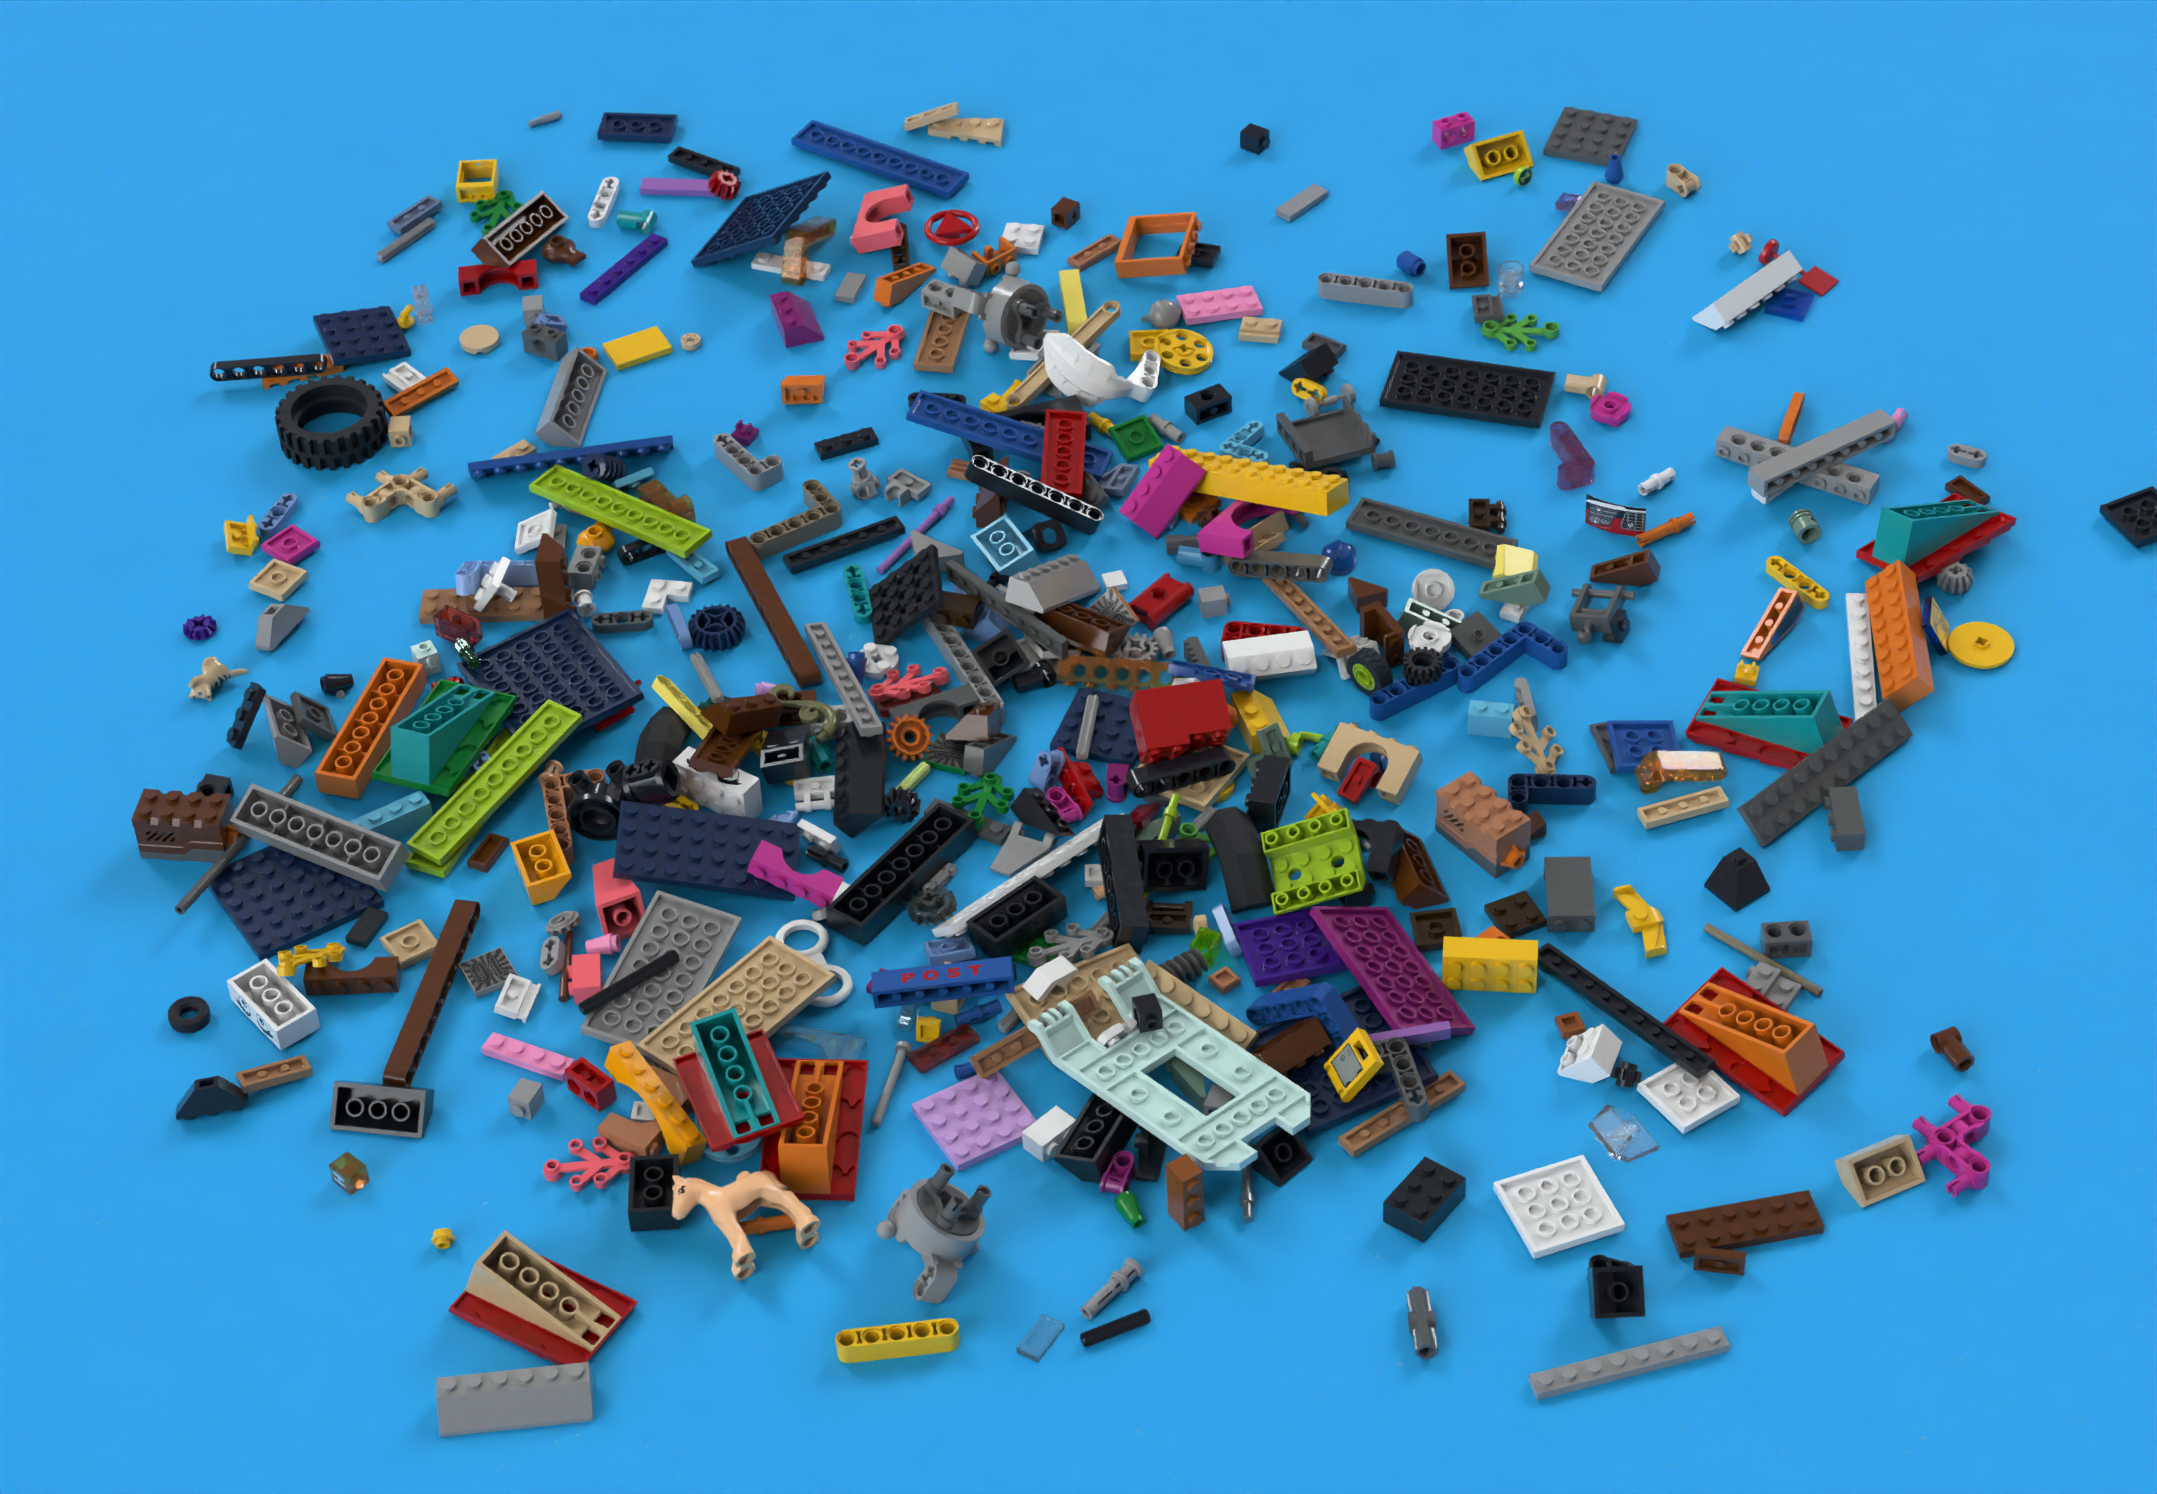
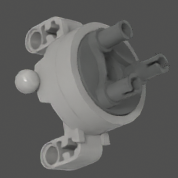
(1011, 312)
(940, 1226)

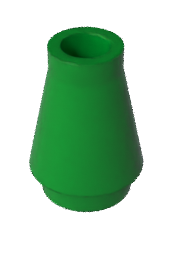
(1129, 1207)

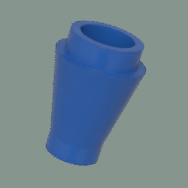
(1614, 169)
(857, 662)

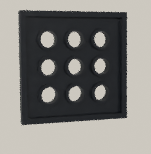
(906, 596)

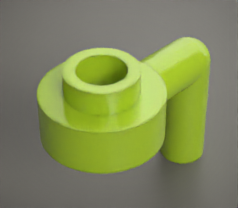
(1295, 741)

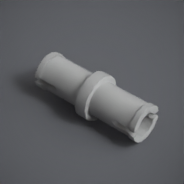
(1166, 428)

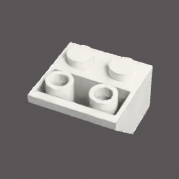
(1590, 1055)

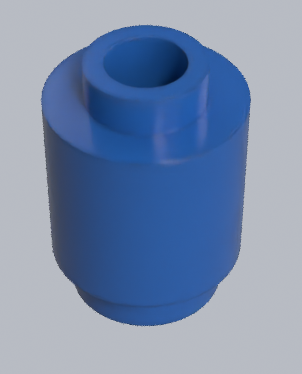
(1411, 263)

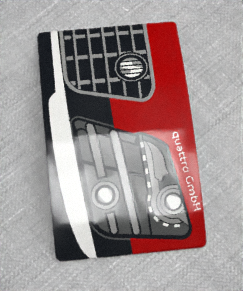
(1615, 517)

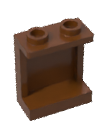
(1381, 627)

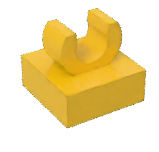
(1746, 674)
(927, 1029)

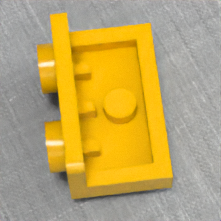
(241, 537)

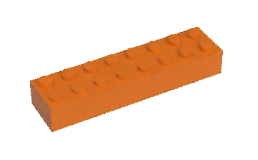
(1899, 635)
(367, 731)

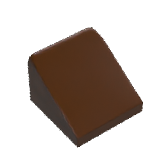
(1538, 825)

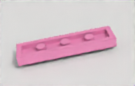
(526, 1056)

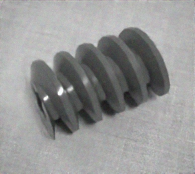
(1186, 965)

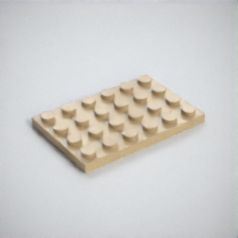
(1085, 979)

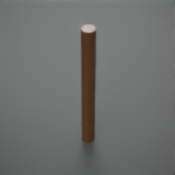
(564, 978)

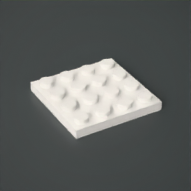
(1558, 1206)

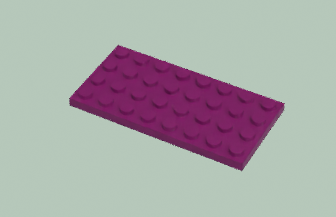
(1390, 967)

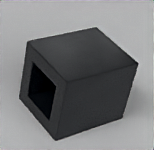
(1254, 138)

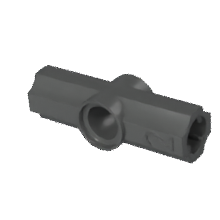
(1421, 1322)

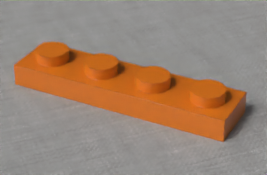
(421, 393)

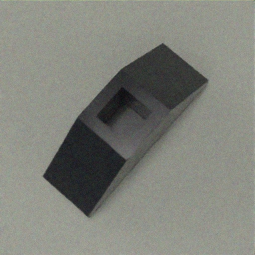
(210, 1097)

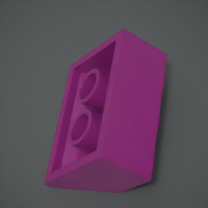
(794, 319)

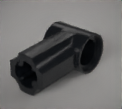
(1040, 674)

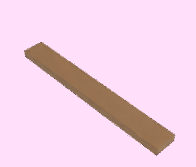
(1312, 617)

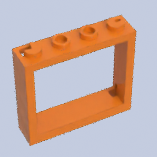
(1157, 224)

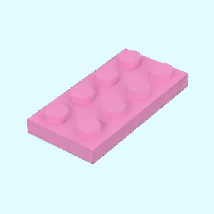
(1219, 305)

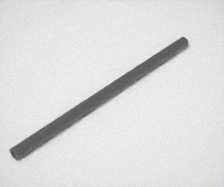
(233, 850)

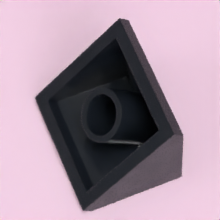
(1280, 1156)

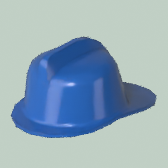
(1342, 555)

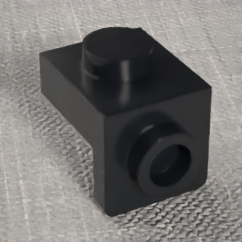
(1619, 628)

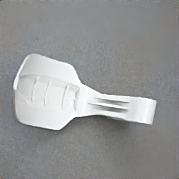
(1092, 379)

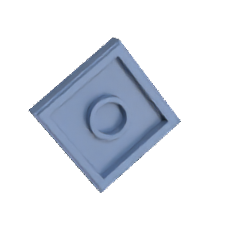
(949, 949)

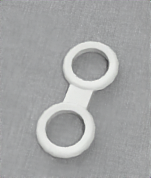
(815, 955)

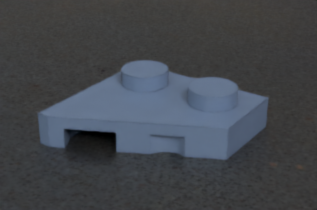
(1119, 479)

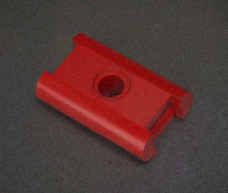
(1160, 600)

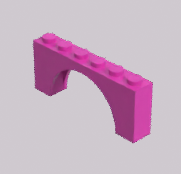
(1225, 536)

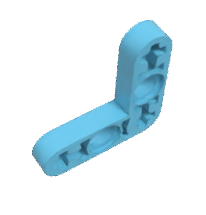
(1240, 443)

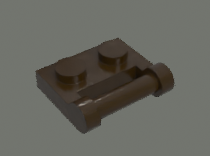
(1170, 917)

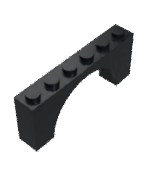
(1033, 413)

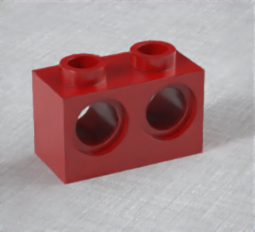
(590, 1084)

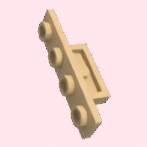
(1267, 533)

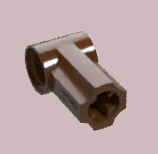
(1950, 1044)

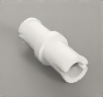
(1656, 481)

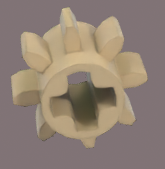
(1740, 242)

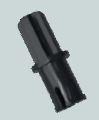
(827, 858)

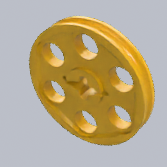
(1183, 351)

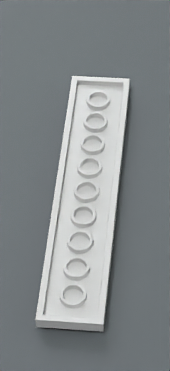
(1040, 868)

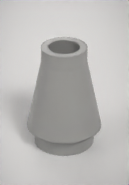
(1165, 641)

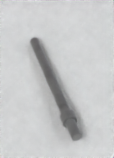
(1247, 1199)

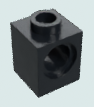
(1147, 1013)

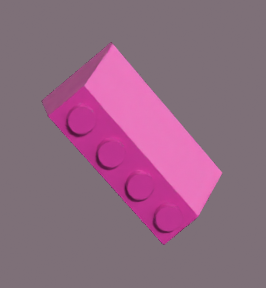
(1162, 491)

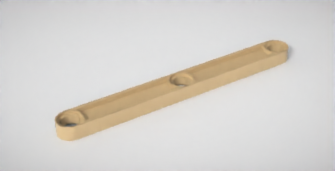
(1085, 335)

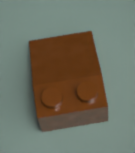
(1467, 260)

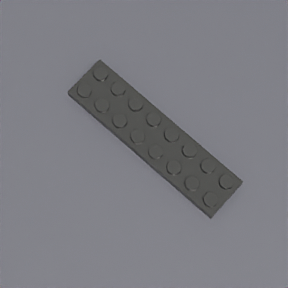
(1427, 532)

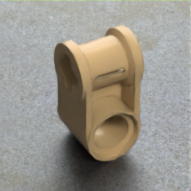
(1681, 180)

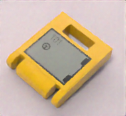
(1347, 1067)

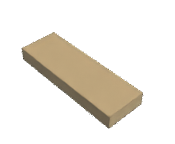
(931, 116)

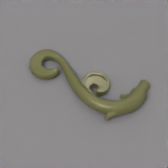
(807, 712)

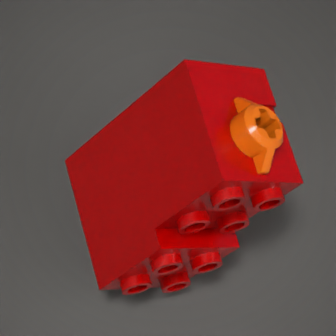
(1180, 719)

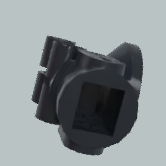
(597, 806)

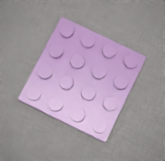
(974, 1119)

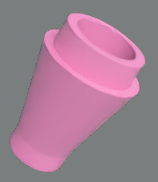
(606, 944)

